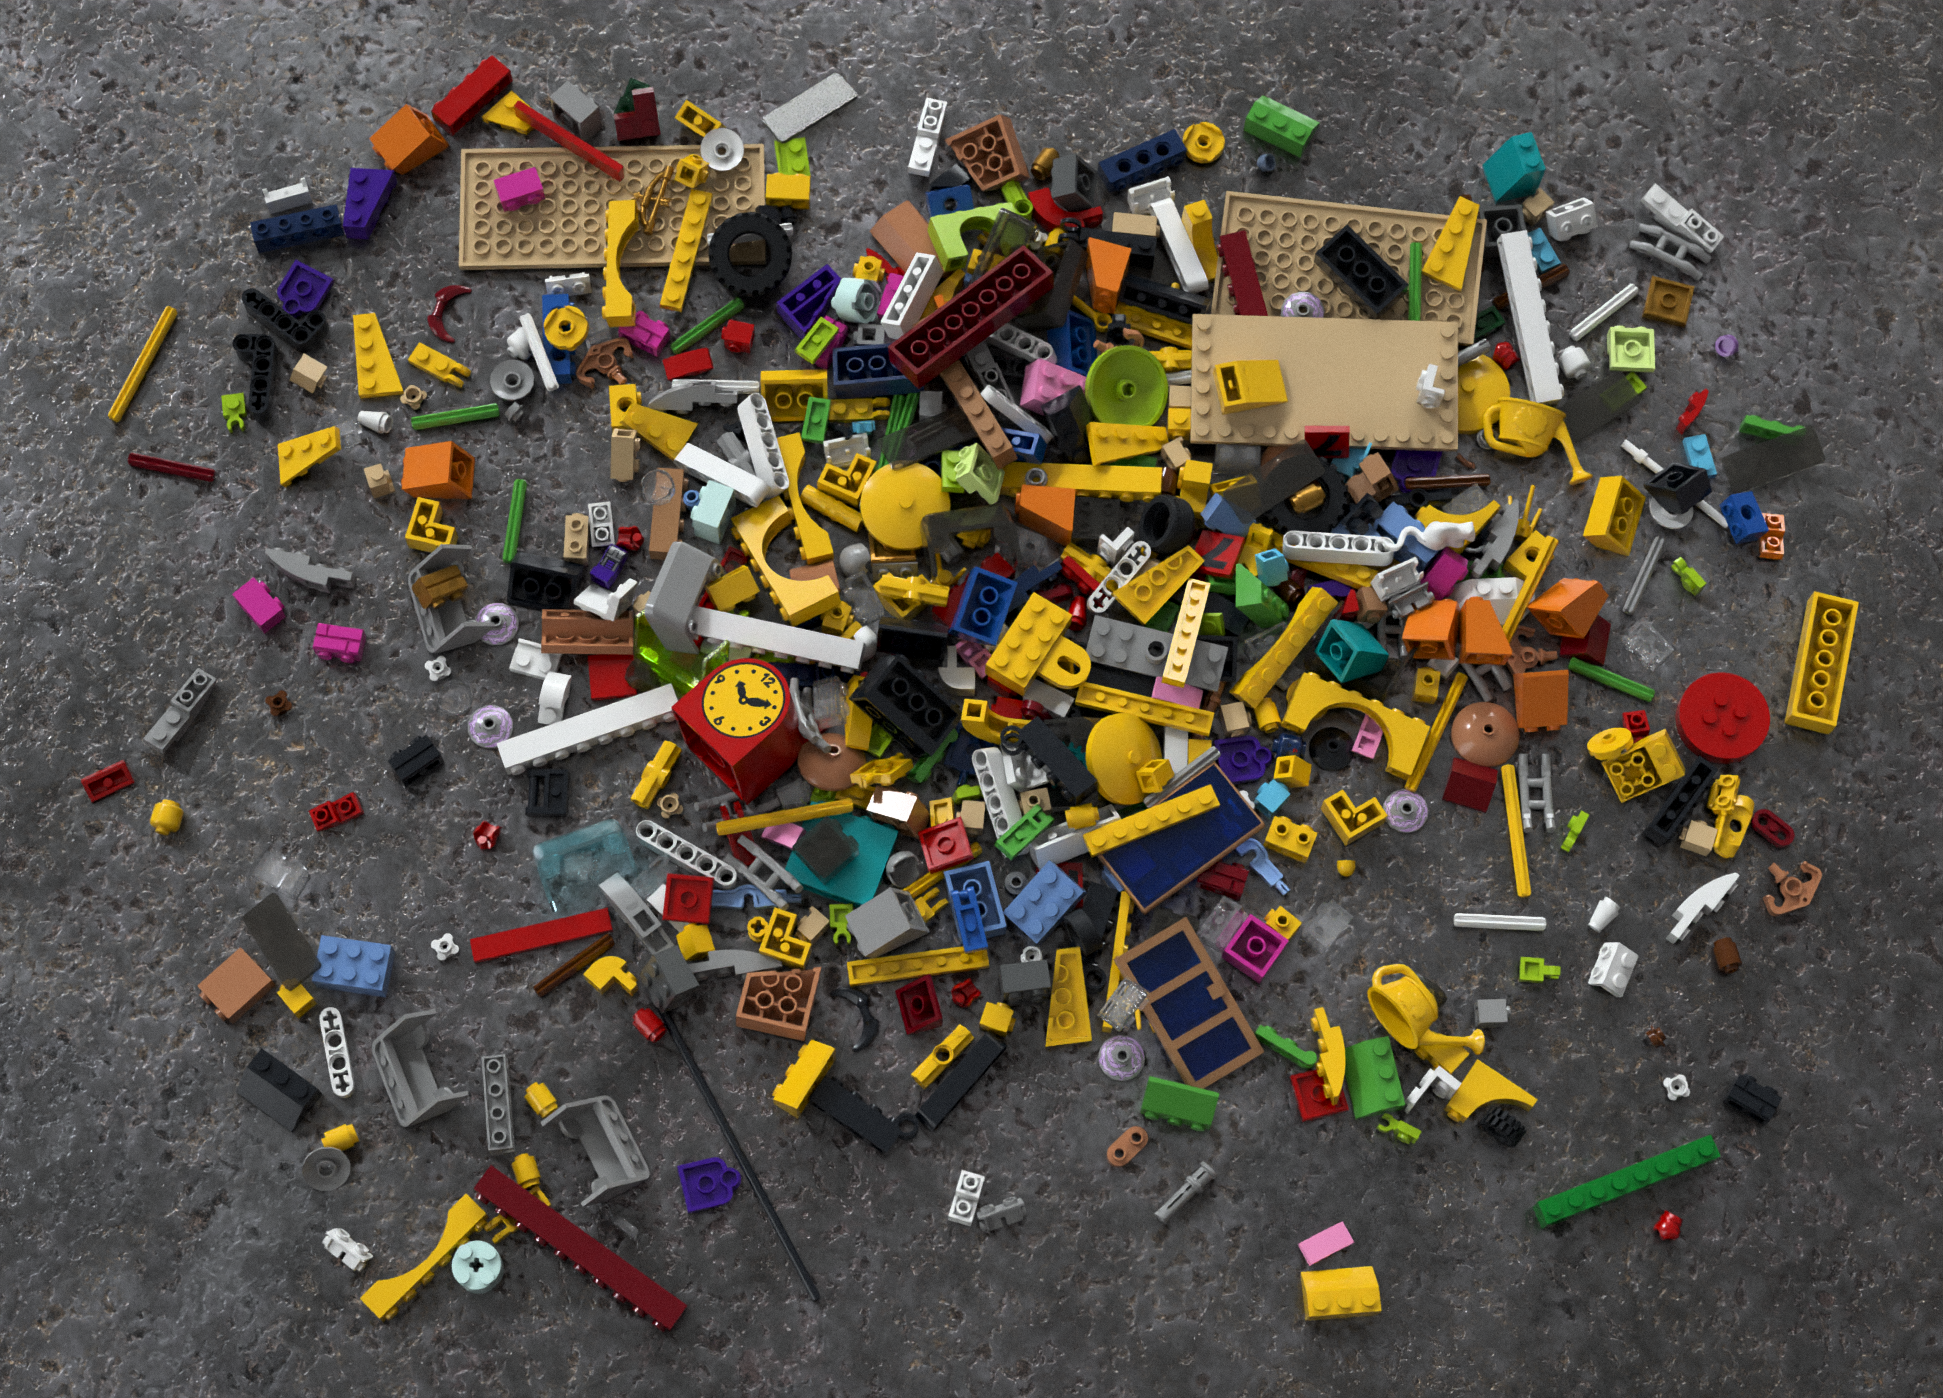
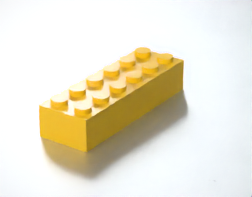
(1821, 663)

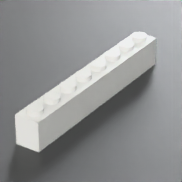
(1529, 318)
(779, 639)
(588, 729)

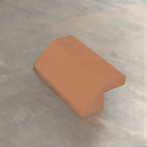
(903, 234)
(586, 633)

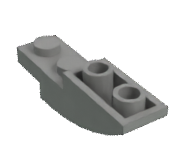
(986, 370)
(683, 397)
(1499, 540)
(302, 570)
(182, 712)
(635, 914)
(727, 961)

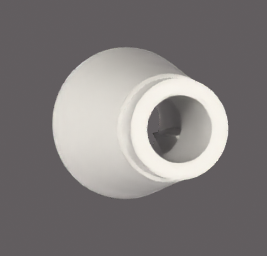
(377, 421)
(1604, 914)

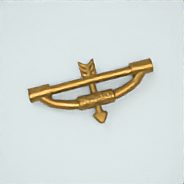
(660, 200)

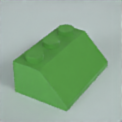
(1280, 125)
(1258, 600)
(1373, 1078)
(1179, 1104)

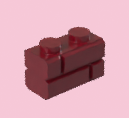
(1224, 879)

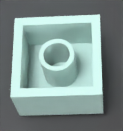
(713, 511)

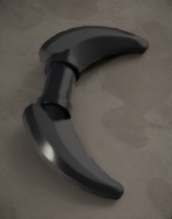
(834, 426)
(870, 1024)

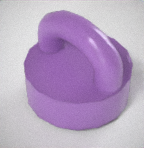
(1726, 345)

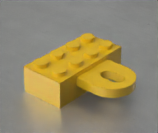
(1034, 648)

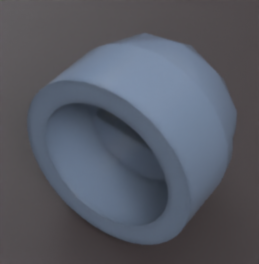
(1266, 162)

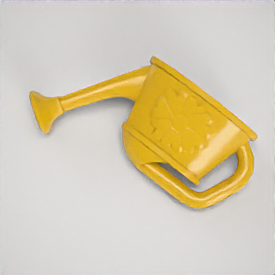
(1529, 430)
(1410, 1009)

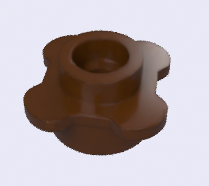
(278, 709)
(1656, 1036)

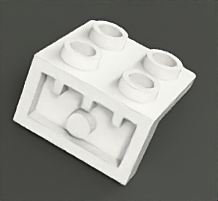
(606, 603)
(1021, 772)
(1442, 1082)

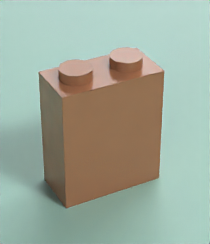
(235, 986)

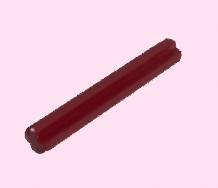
(171, 467)

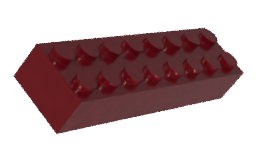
(971, 317)

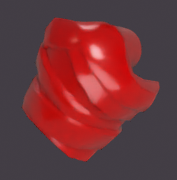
(1505, 355)
(630, 538)
(486, 835)
(965, 993)
(1668, 1226)

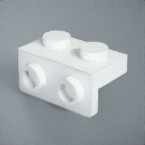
(1429, 395)
(1113, 551)
(1613, 968)

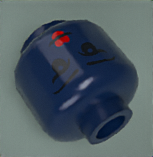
(1289, 745)

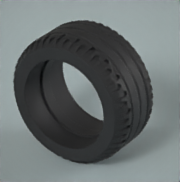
(1179, 529)

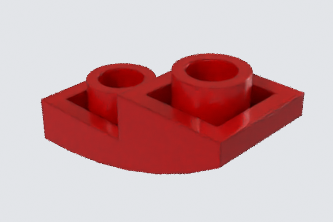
(688, 363)
(1695, 405)
(1637, 724)
(337, 812)

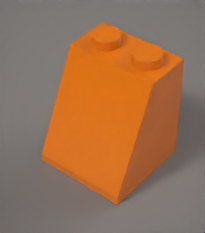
(408, 140)
(1105, 271)
(438, 471)
(1047, 511)
(1569, 607)
(1433, 630)
(1481, 634)
(1541, 699)

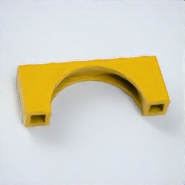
(797, 599)
(1403, 734)

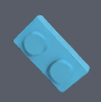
(1543, 252)
(1699, 454)

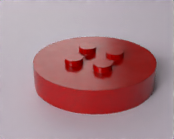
(1722, 718)

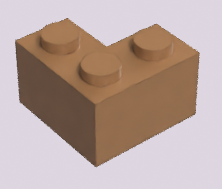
(1374, 480)
(899, 809)

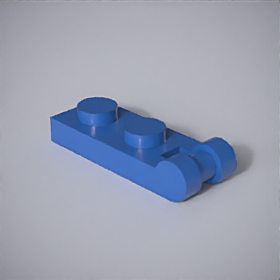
(969, 920)

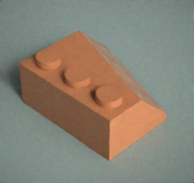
(991, 153)
(778, 1002)

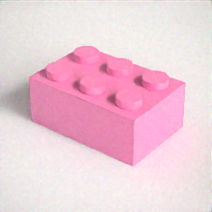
(1045, 382)

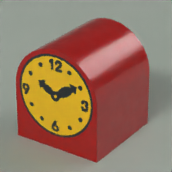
(741, 725)

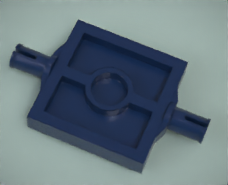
(961, 751)

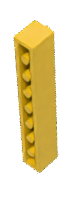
(1100, 481)

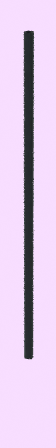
(740, 1155)

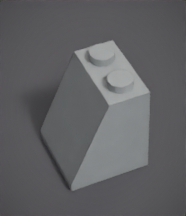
(886, 923)

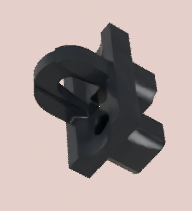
(1115, 330)
(1357, 522)

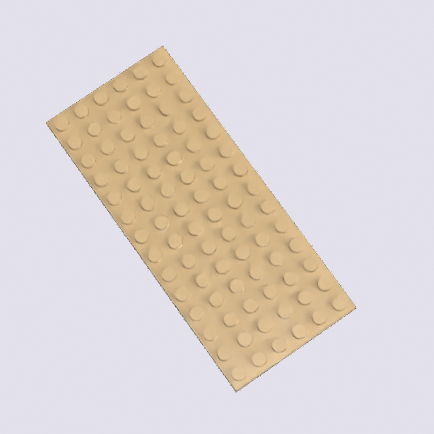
(571, 220)

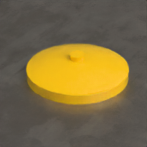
(1479, 388)
(897, 502)
(1115, 753)

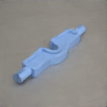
(1262, 865)
(735, 898)

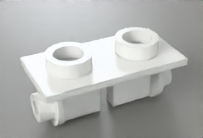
(575, 285)
(339, 1242)

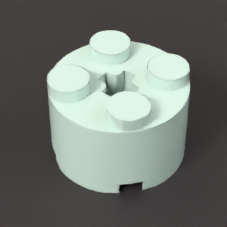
(857, 300)
(486, 1277)

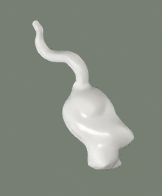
(1436, 535)

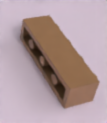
(667, 518)

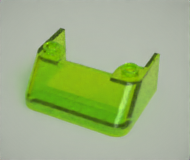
(675, 667)

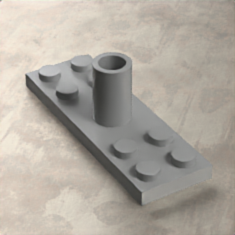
(1128, 648)

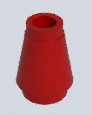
(1078, 610)

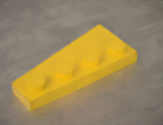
(1451, 252)
(374, 363)
(1119, 441)
(1153, 588)
(1068, 1004)

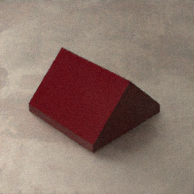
(1592, 647)
(1470, 785)
(919, 1006)

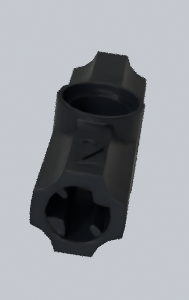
(1436, 498)

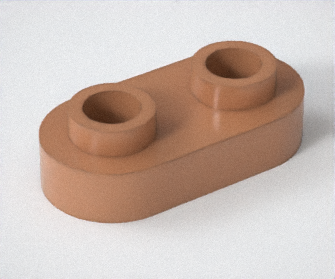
(1127, 1146)

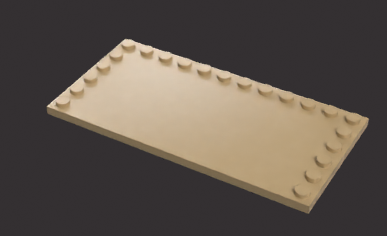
(1291, 230)
(1332, 376)

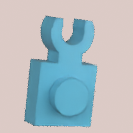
(863, 426)

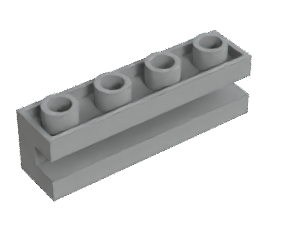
(498, 1105)

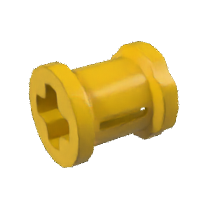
(752, 926)

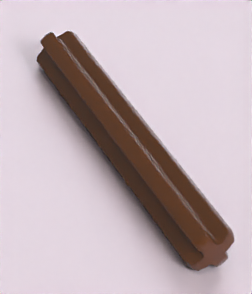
(1546, 279)
(1447, 481)
(574, 965)

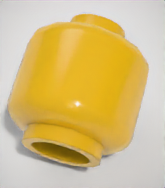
(166, 817)

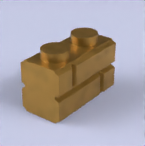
(440, 587)

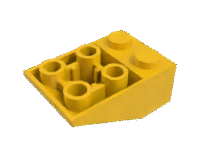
(1249, 385)
(1644, 766)

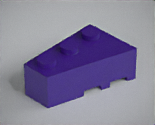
(365, 199)
(809, 301)

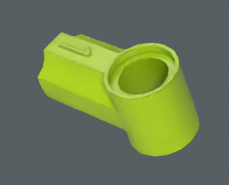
(1014, 193)

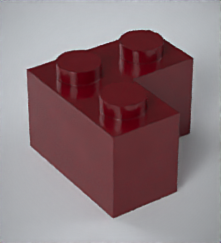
(643, 120)

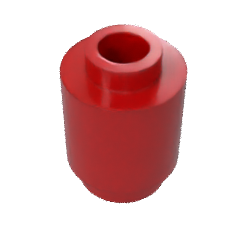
(649, 1024)

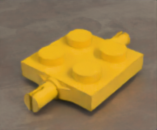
(882, 771)

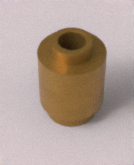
(1043, 163)
(1307, 499)

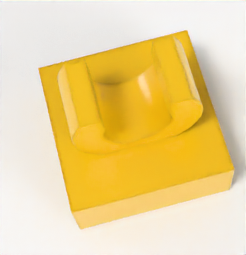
(1259, 536)

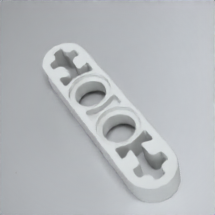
(1015, 413)
(1116, 575)
(333, 1053)

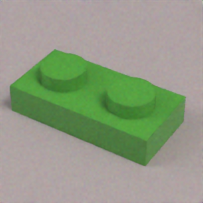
(816, 420)

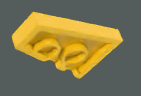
(659, 429)
(305, 451)

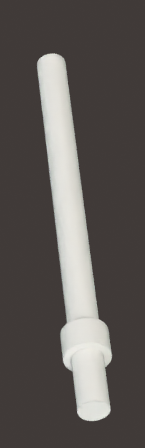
(1642, 457)

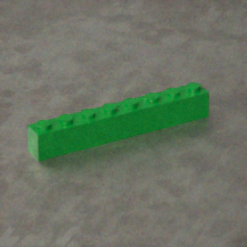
(1626, 1181)

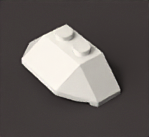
(1500, 592)

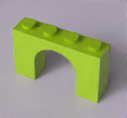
(946, 232)

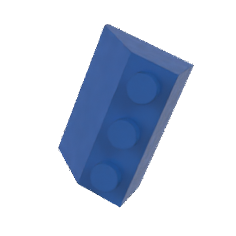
(1074, 343)
(983, 607)

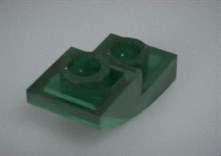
(626, 101)

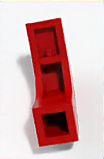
(1049, 215)

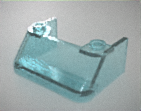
(598, 835)

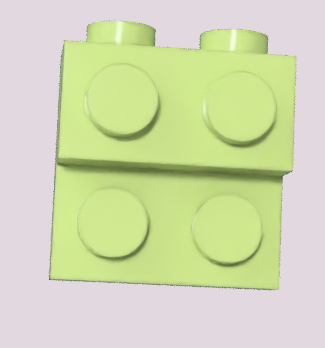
(1631, 349)
(979, 473)

